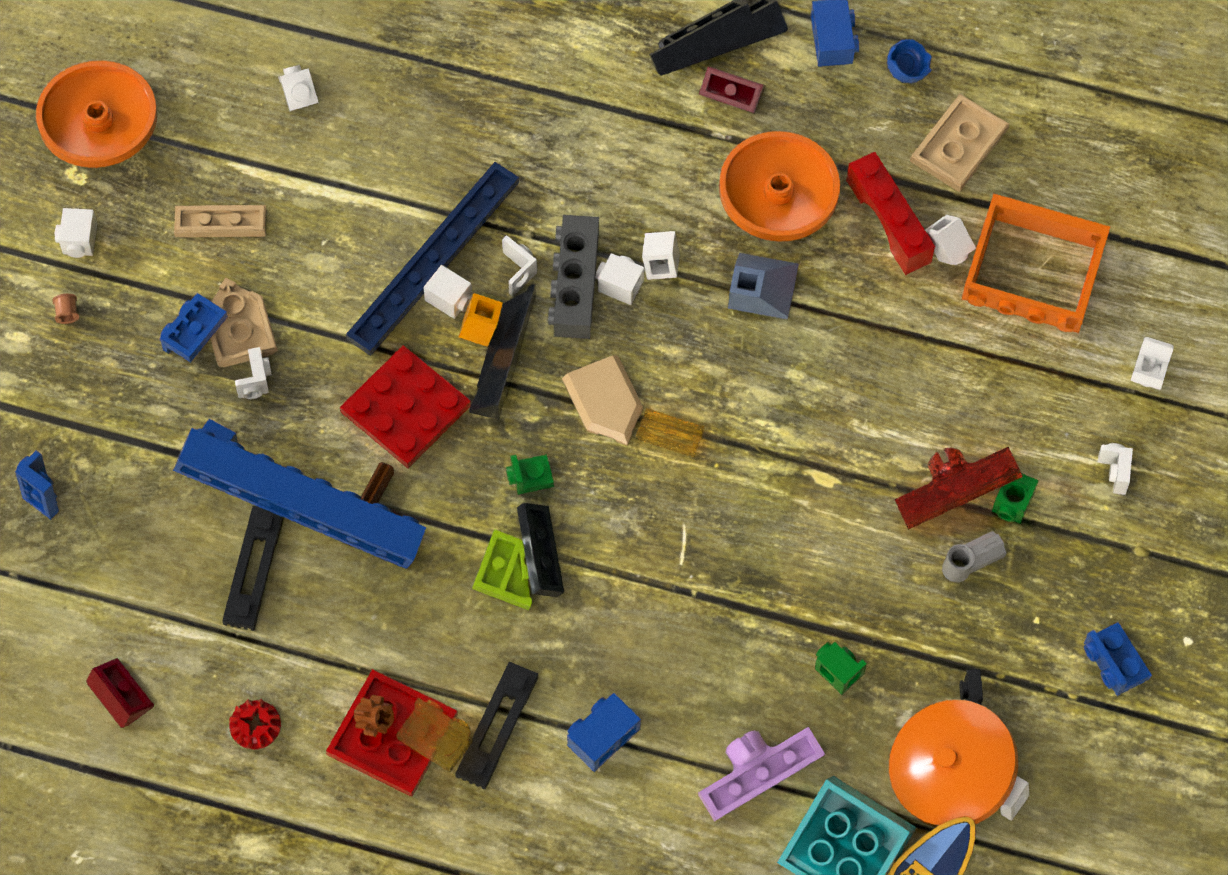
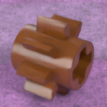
(373, 715)

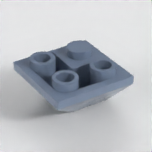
(762, 286)

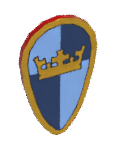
(940, 851)

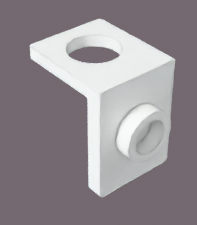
(522, 257)

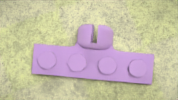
(758, 769)

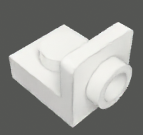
(1120, 467)

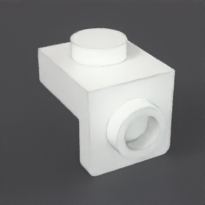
(298, 87)
(1152, 363)
(257, 385)

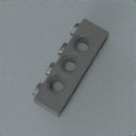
(574, 320)

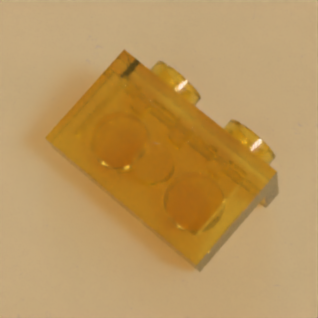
(435, 734)

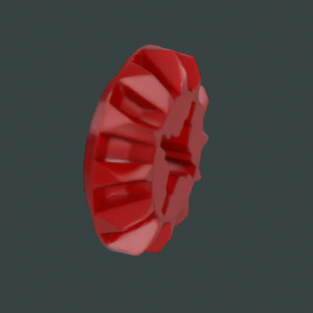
(262, 735)

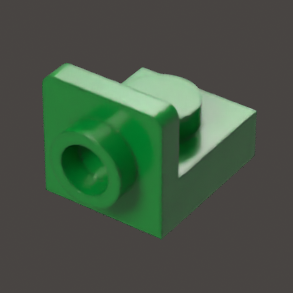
(529, 474)

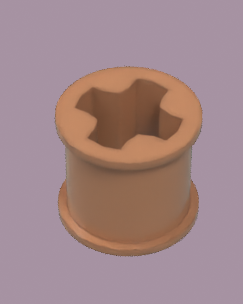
(65, 308)

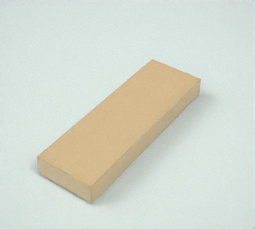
(220, 221)

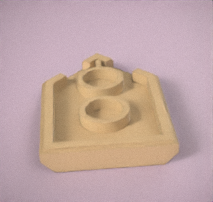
(244, 328)
(605, 398)

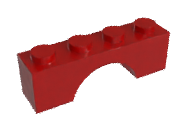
(905, 234)

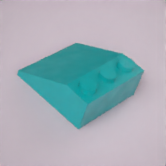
(846, 835)

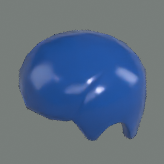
(908, 61)

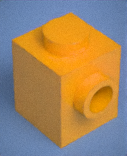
(480, 319)

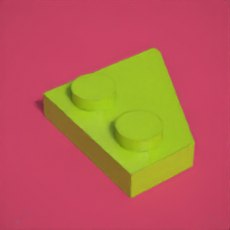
(504, 571)

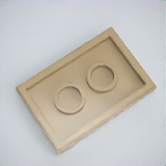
(959, 142)

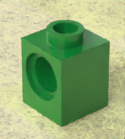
(1015, 511)

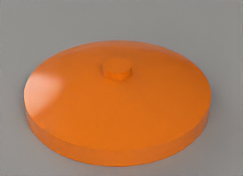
(96, 114)
(779, 186)
(953, 763)

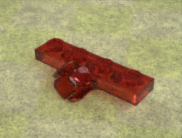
(956, 484)

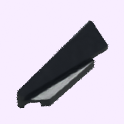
(719, 33)
(503, 355)

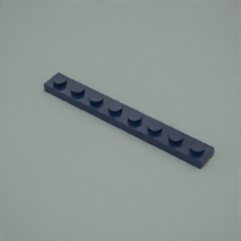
(438, 250)

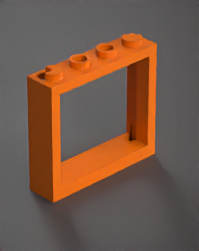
(1044, 222)

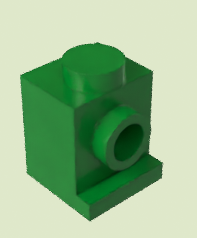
(839, 666)

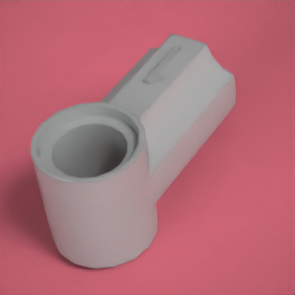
(974, 555)

